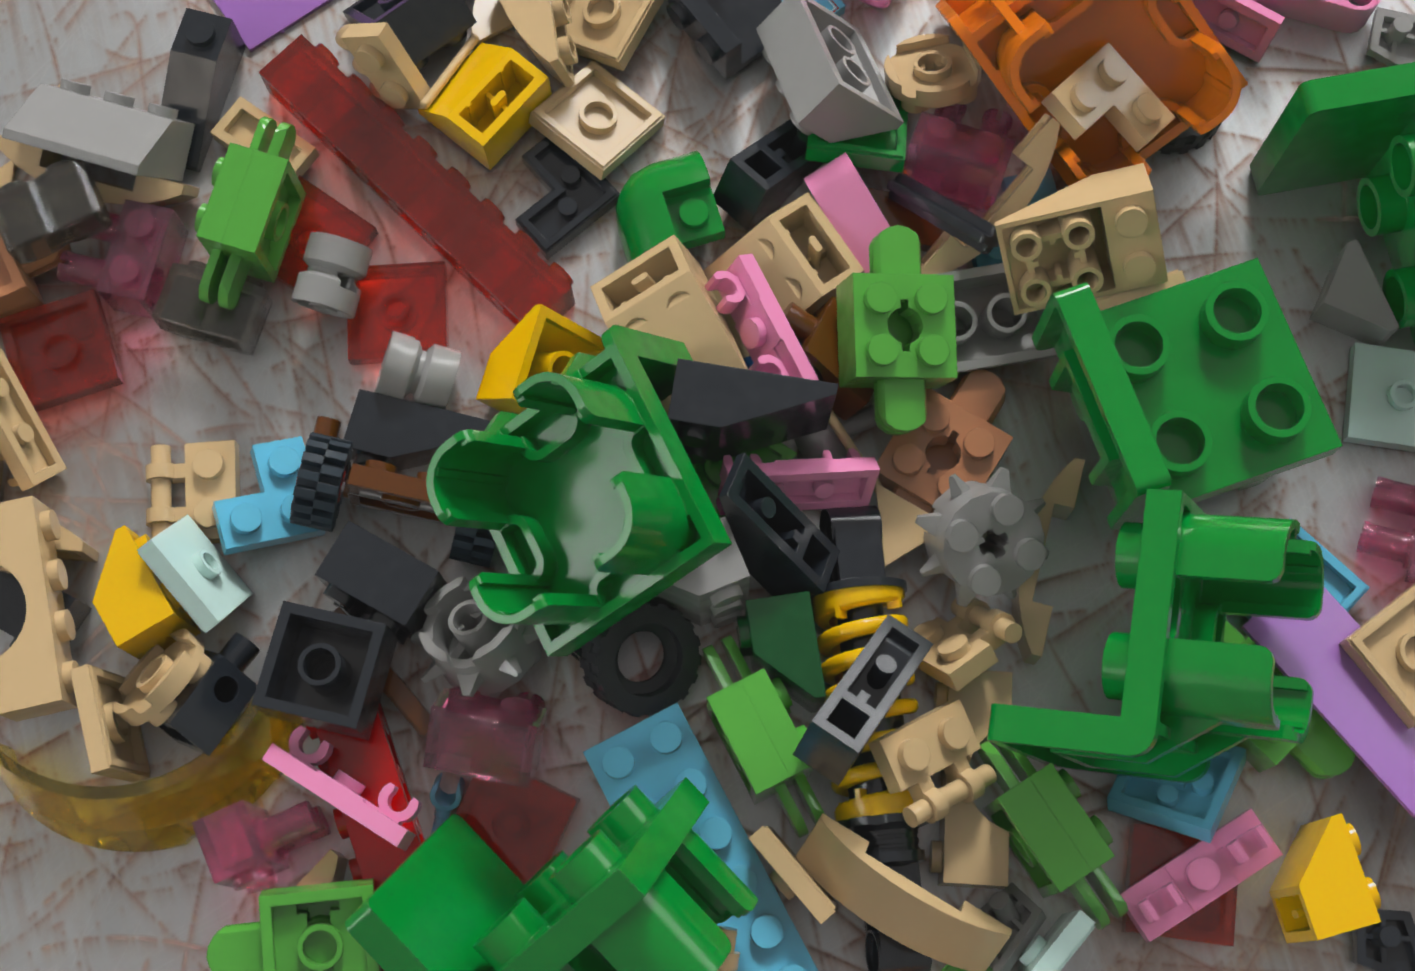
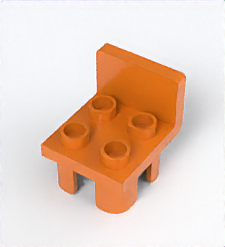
(1040, 43)

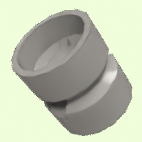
(332, 275)
(422, 373)

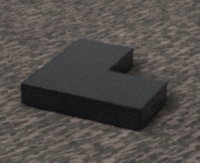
(573, 199)

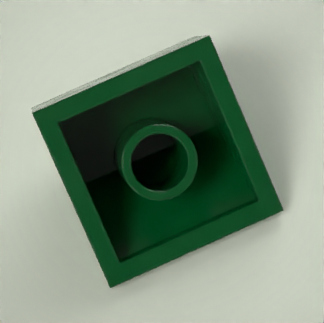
(783, 640)

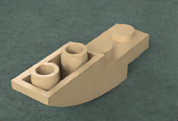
(545, 32)

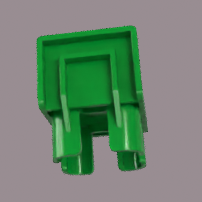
(1352, 131)
(1187, 387)
(581, 493)
(1176, 678)
(625, 900)

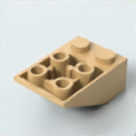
(1089, 233)
(796, 254)
(668, 298)

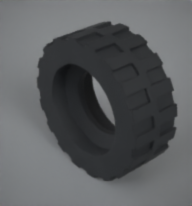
(670, 681)

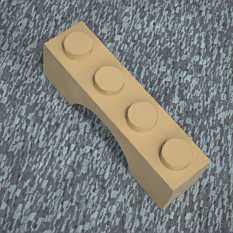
(38, 664)
(970, 846)

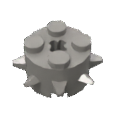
(956, 543)
(472, 647)

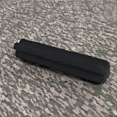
(943, 213)

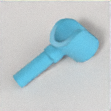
(444, 802)

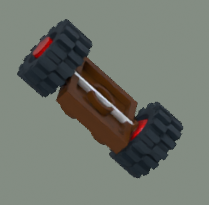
(324, 484)

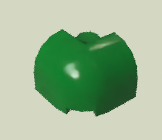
(665, 202)

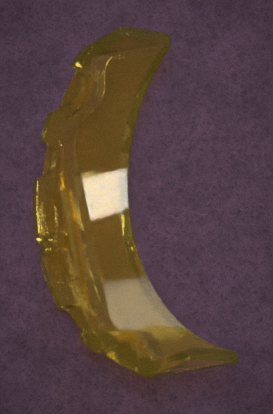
(159, 810)

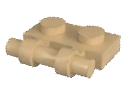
(209, 475)
(966, 642)
(925, 747)

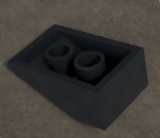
(743, 410)

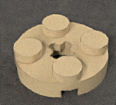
(951, 82)
(160, 679)

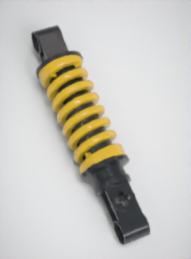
(851, 614)

